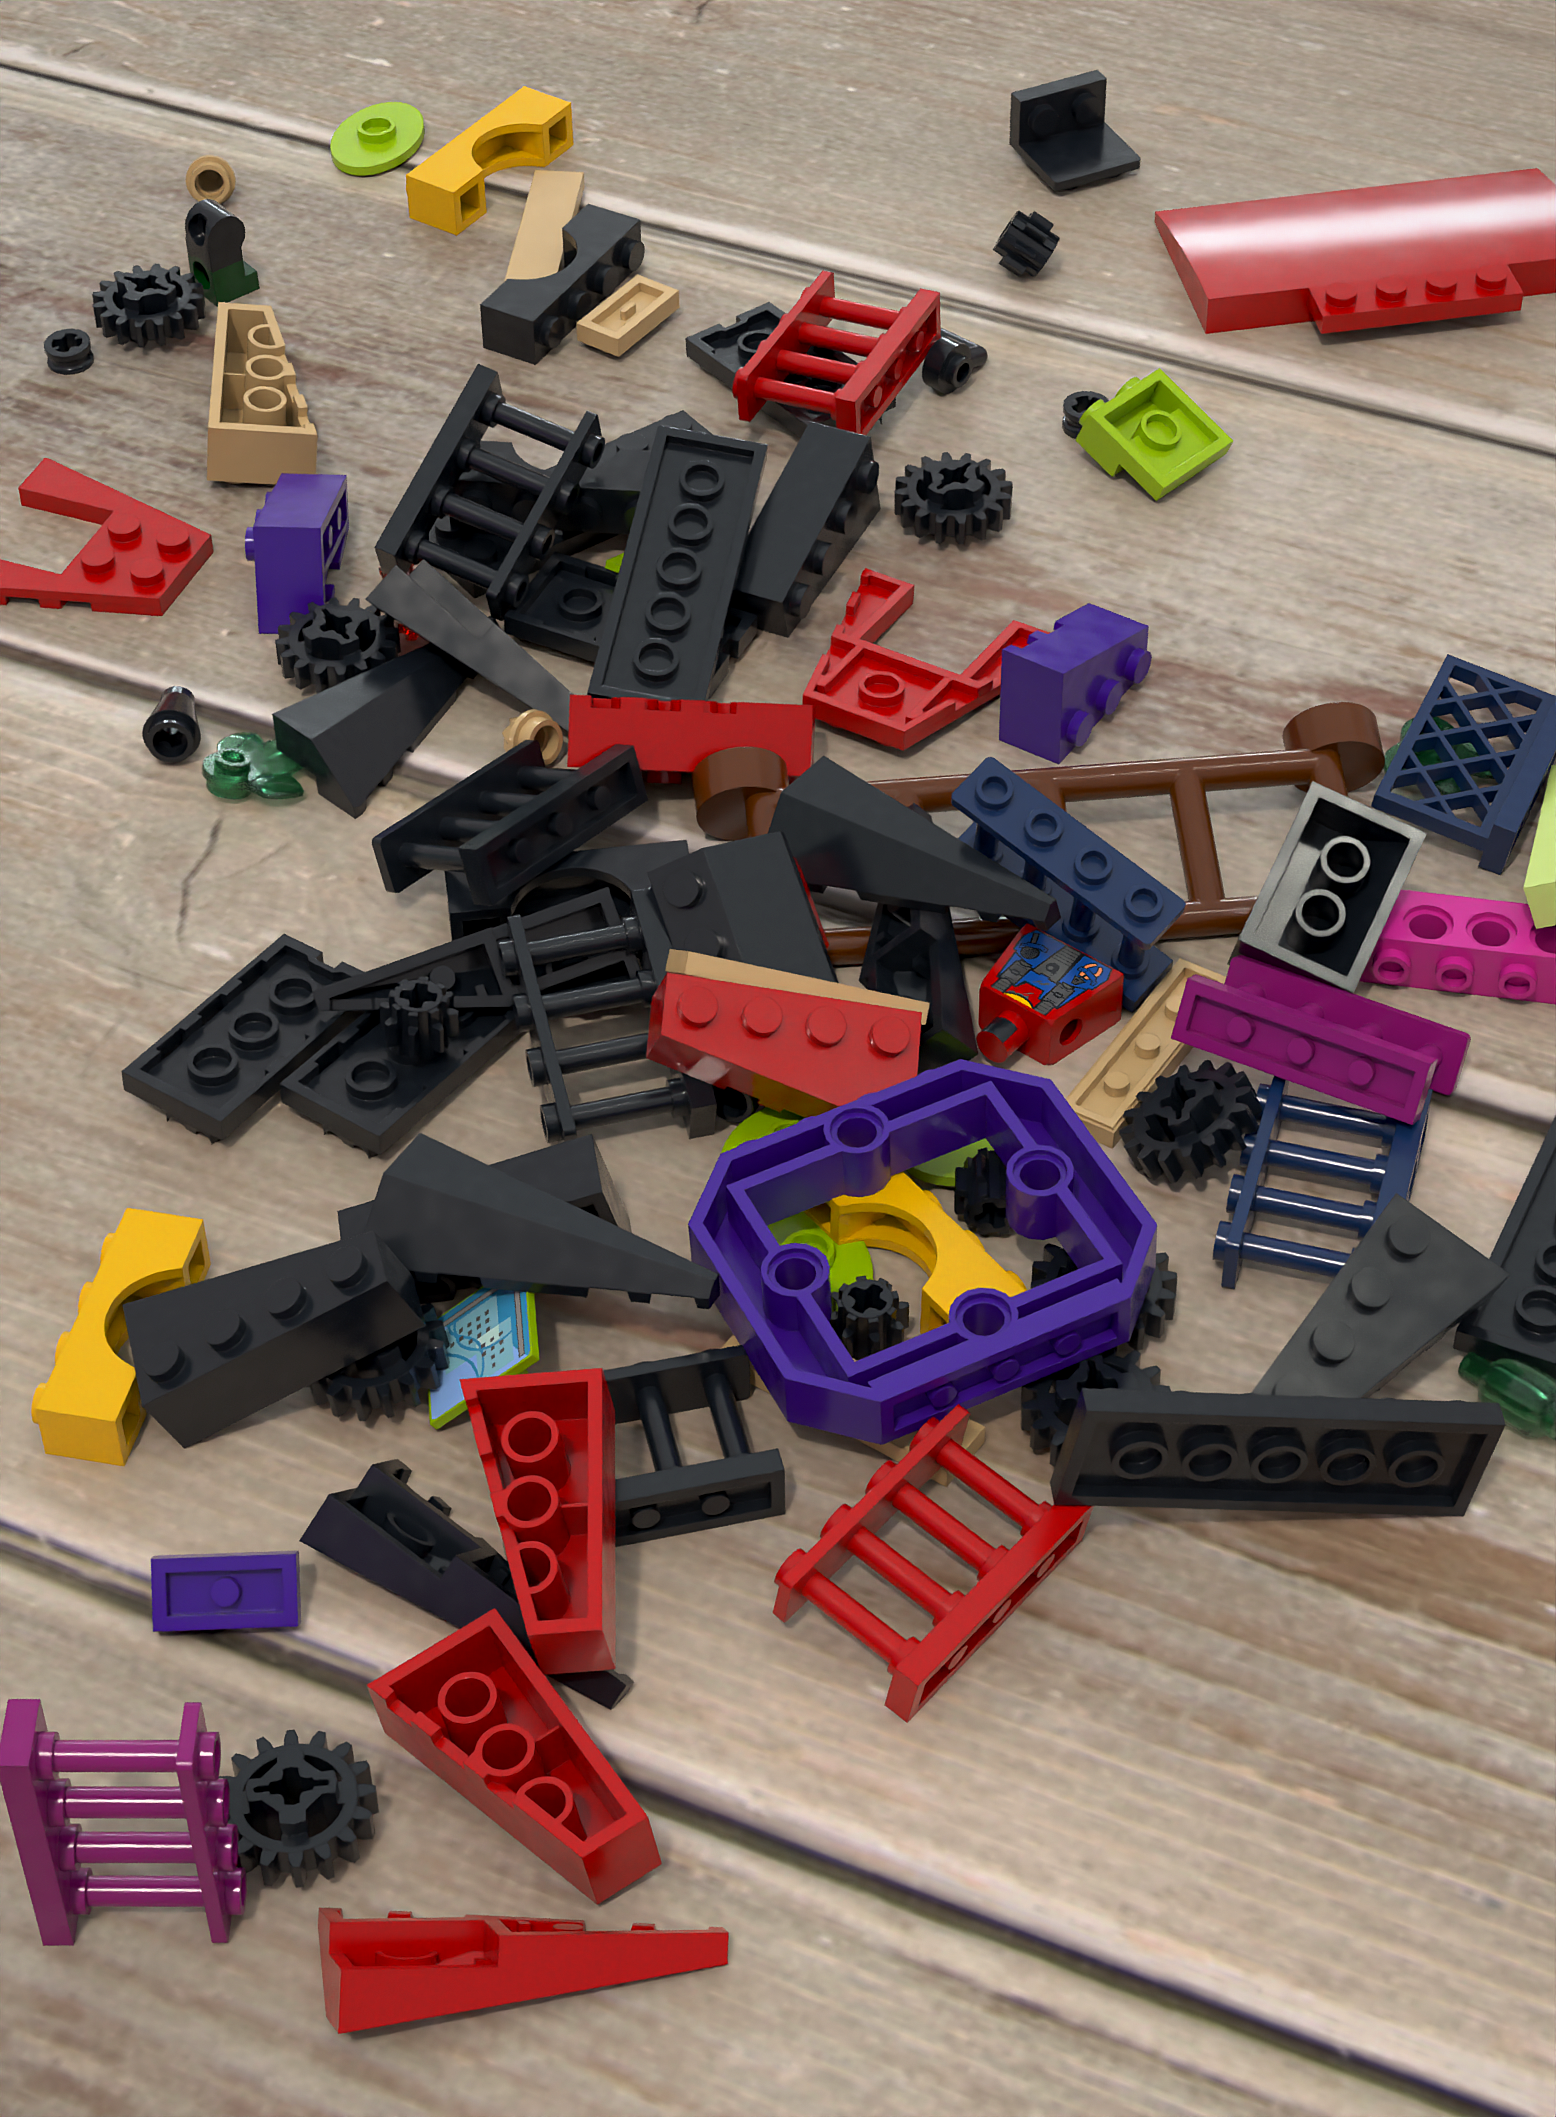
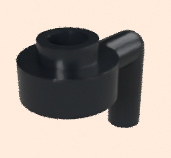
(951, 362)

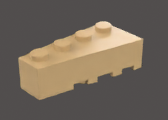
(255, 408)

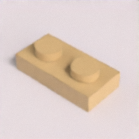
(627, 315)

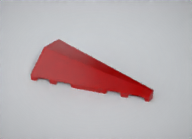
(434, 1967)

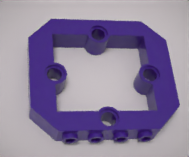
(993, 1343)

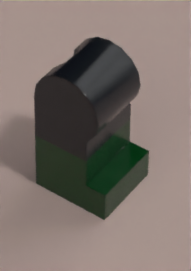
(215, 252)

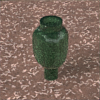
(1522, 1391)

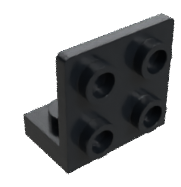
(1065, 134)

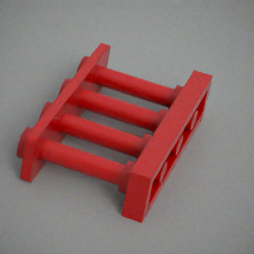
(868, 385)
(959, 1619)

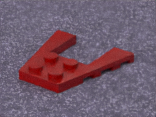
(127, 567)
(888, 692)

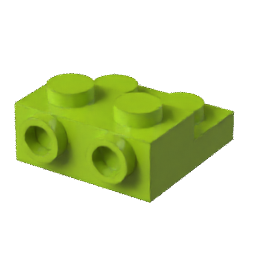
(1152, 434)

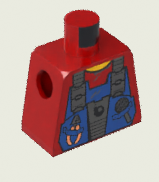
(1045, 999)

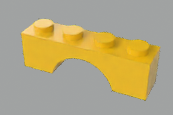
(520, 131)
(916, 1226)
(93, 1396)

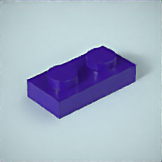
(225, 1591)

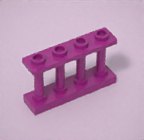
(1321, 1037)
(55, 1848)

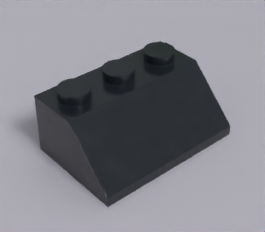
(1330, 889)
(743, 906)

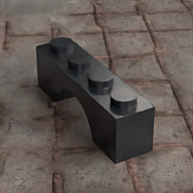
(534, 315)
(605, 497)
(573, 876)

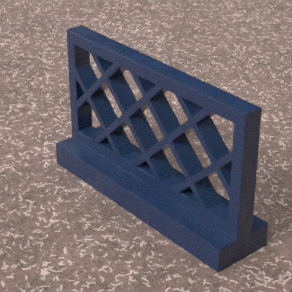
(1516, 787)

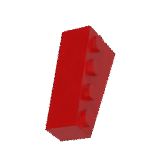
(681, 733)
(781, 1044)
(553, 1495)
(515, 1751)

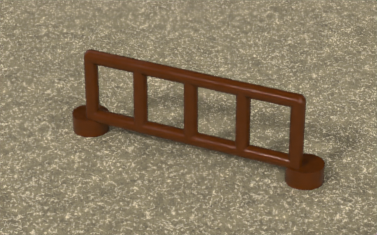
(1324, 744)

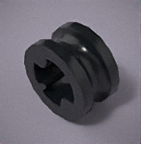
(68, 351)
(1074, 407)

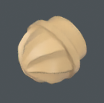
(210, 179)
(535, 726)

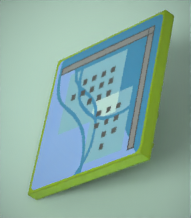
(487, 1337)

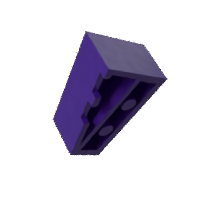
(296, 544)
(1069, 680)

